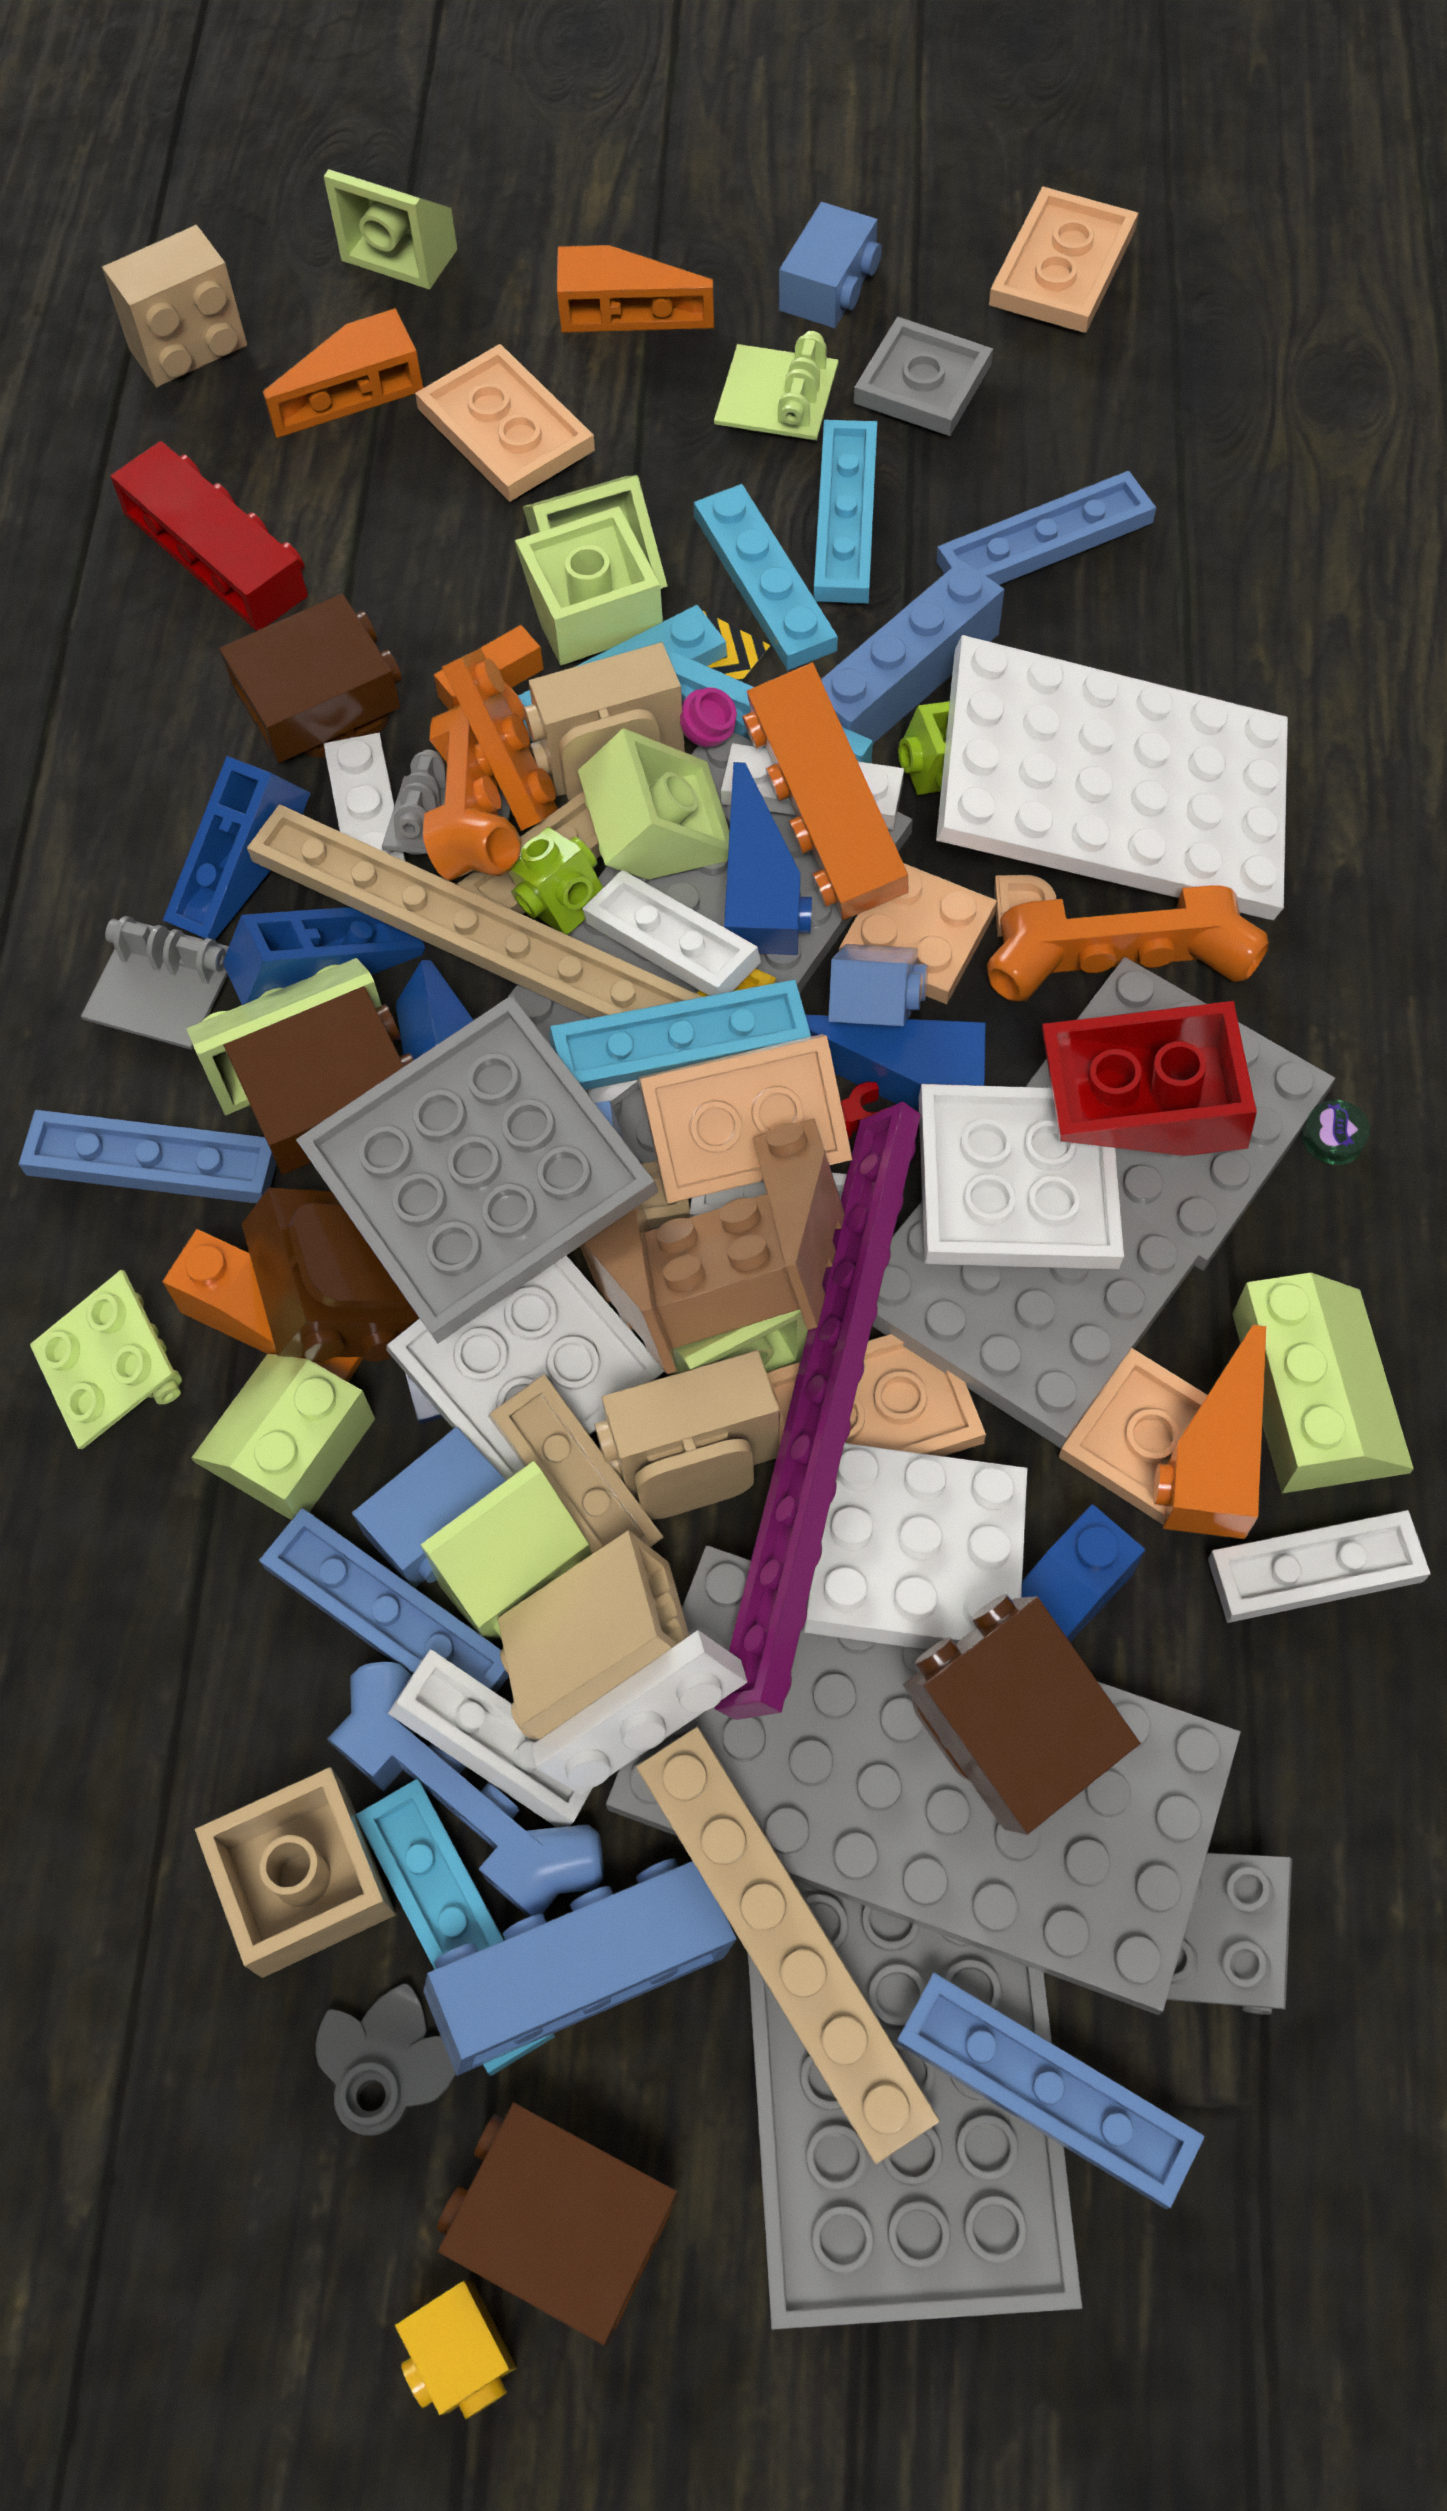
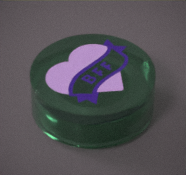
(1336, 1132)

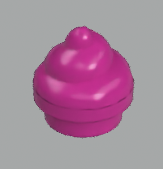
(708, 717)

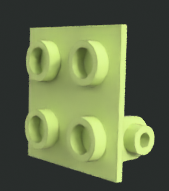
(779, 388)
(105, 1360)

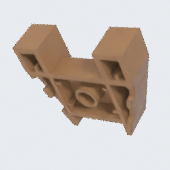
(729, 1263)

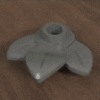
(386, 2050)

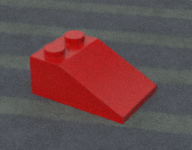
(1153, 1080)

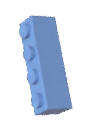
(913, 651)
(575, 1964)

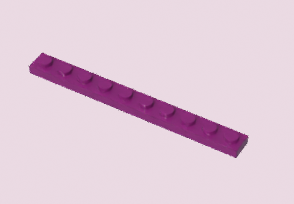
(819, 1417)

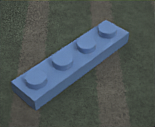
(1053, 530)
(148, 1156)
(376, 1601)
(1051, 2091)

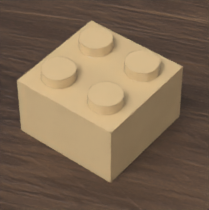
(175, 305)
(294, 1873)

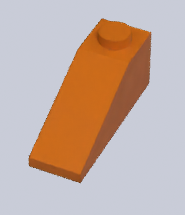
(628, 292)
(348, 373)
(221, 1290)
(1216, 1463)

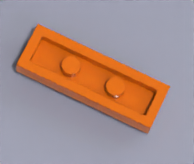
(502, 738)

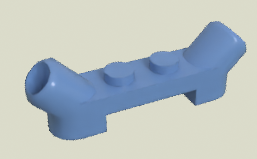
(525, 1865)

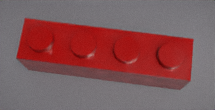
(211, 535)

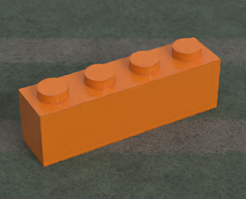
(826, 791)

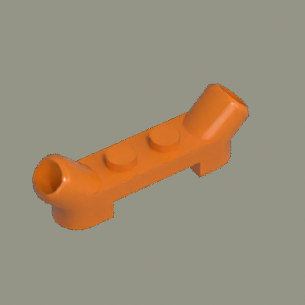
(467, 829)
(1201, 928)

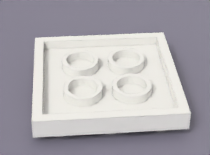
(1007, 1186)
(544, 1327)
(916, 1546)

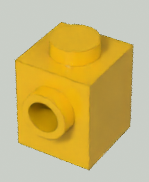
(455, 2353)

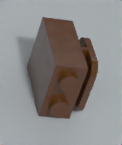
(314, 679)
(314, 1067)
(321, 1279)
(1018, 1712)
(556, 2222)

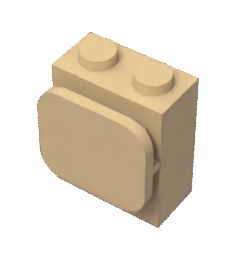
(590, 703)
(691, 1434)
(588, 1632)

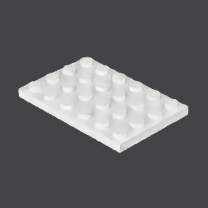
(1113, 777)

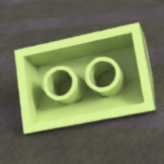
(271, 1007)
(1323, 1384)

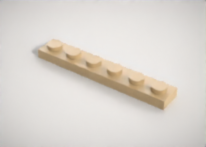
(788, 1946)

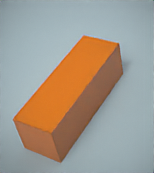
(514, 655)

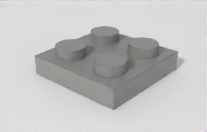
(923, 376)

